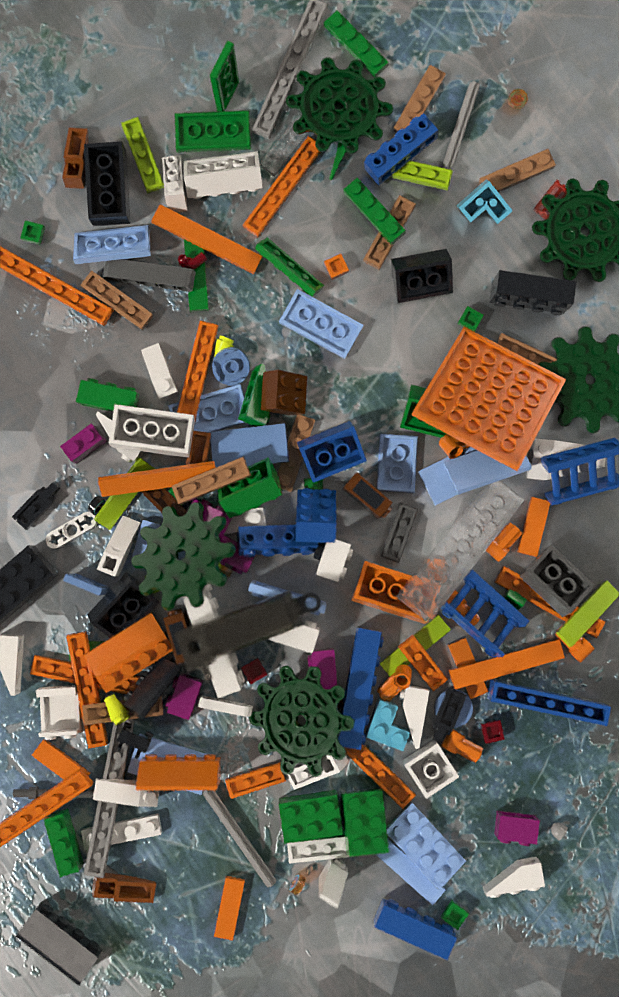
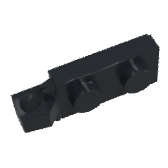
(36, 506)
(448, 713)

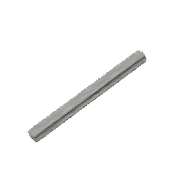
(461, 125)
(239, 837)

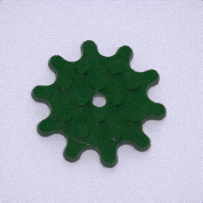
(339, 87)
(564, 224)
(575, 362)
(198, 567)
(281, 726)

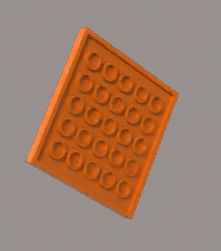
(489, 398)

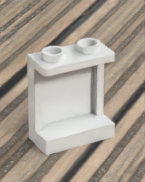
(59, 712)

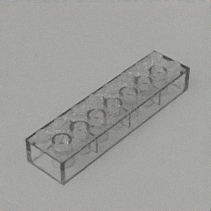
(459, 549)

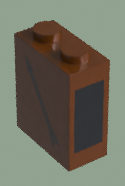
(368, 496)
(175, 621)

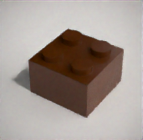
(284, 392)

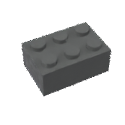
(557, 581)

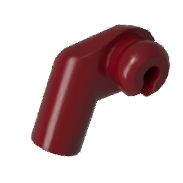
(191, 263)

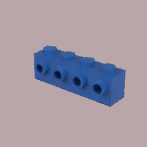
(401, 149)
(271, 541)
(414, 928)

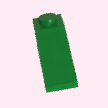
(251, 407)

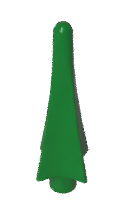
(340, 153)

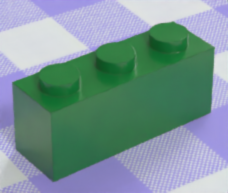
(105, 396)
(63, 842)

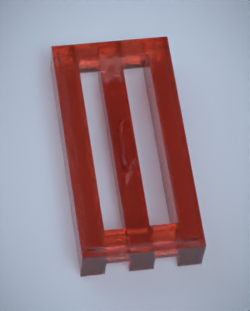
(561, 188)

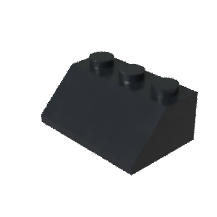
(422, 275)
(121, 606)
(151, 687)

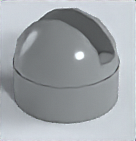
(558, 830)

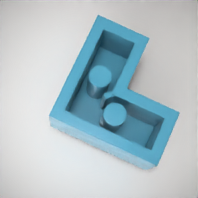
(486, 199)
(382, 727)

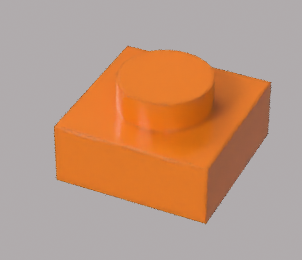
(336, 266)

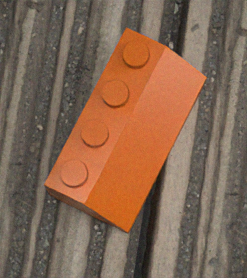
(378, 589)
(128, 652)
(179, 772)

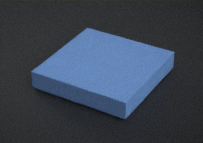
(86, 583)

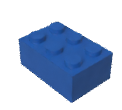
(331, 451)
(316, 515)

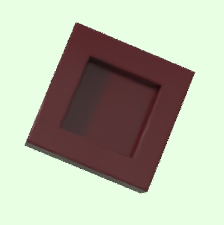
(254, 671)
(492, 731)

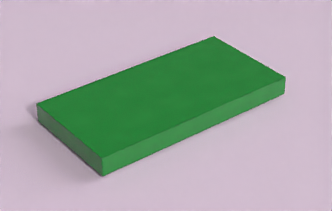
(225, 77)
(212, 131)

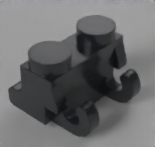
(133, 740)

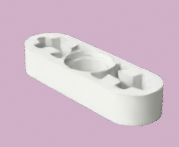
(82, 518)
(224, 705)

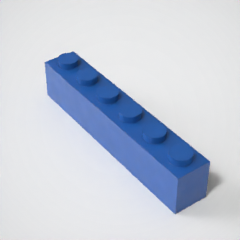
(359, 685)
(549, 702)

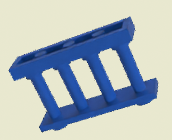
(577, 456)
(500, 607)

